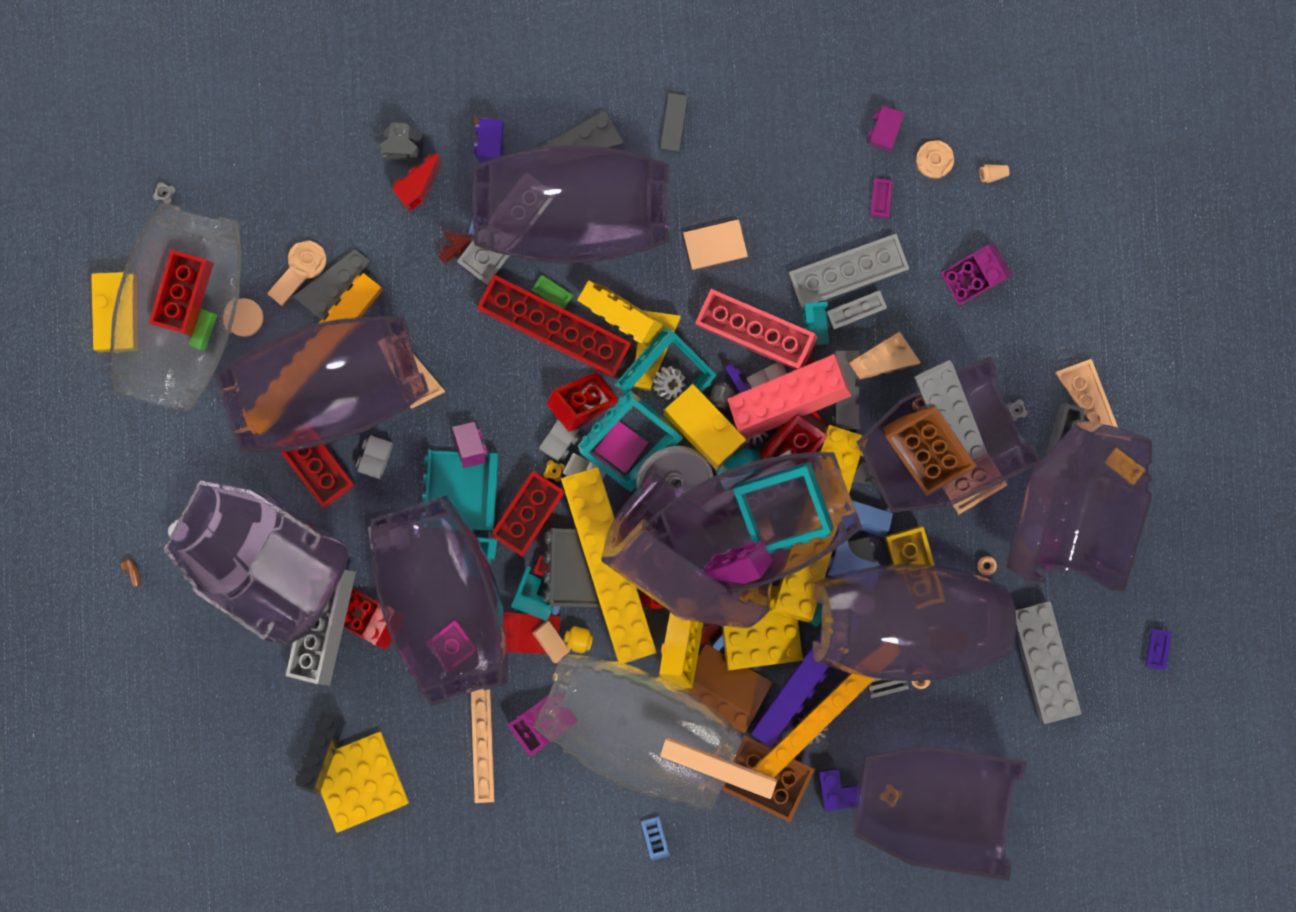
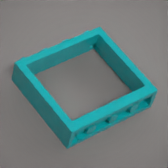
(650, 355)
(611, 417)
(784, 475)

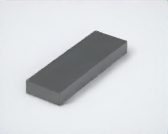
(673, 122)

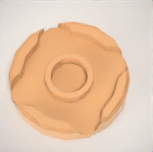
(935, 159)
(307, 259)
(248, 318)

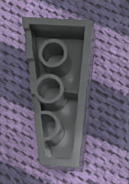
(847, 410)
(1066, 418)

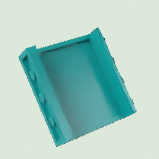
(469, 488)

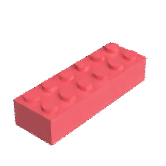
(756, 330)
(789, 396)

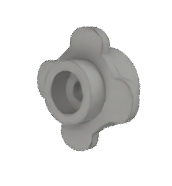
(161, 187)
(1021, 409)

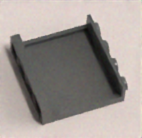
(567, 571)

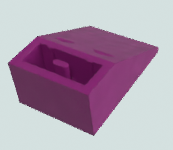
(976, 274)
(740, 564)
(526, 733)

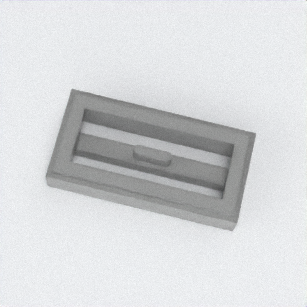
(873, 695)

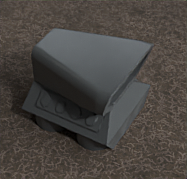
(401, 143)

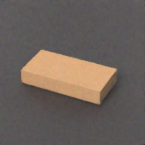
(286, 287)
(551, 641)

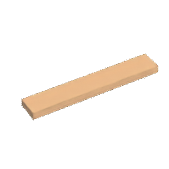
(482, 746)
(718, 767)

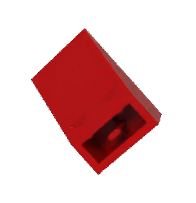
(416, 186)
(367, 620)

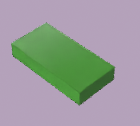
(552, 292)
(203, 330)

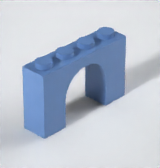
(872, 521)

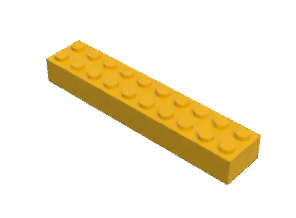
(797, 591)
(616, 595)

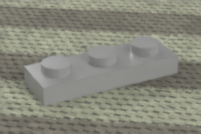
(856, 310)

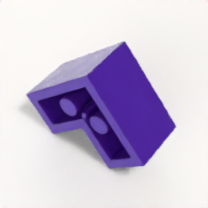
(489, 139)
(832, 793)

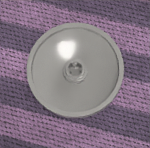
(678, 466)

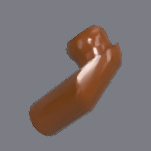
(133, 571)

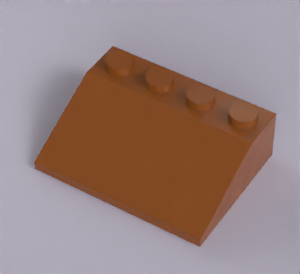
(929, 448)
(730, 692)
(789, 788)

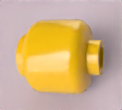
(578, 639)

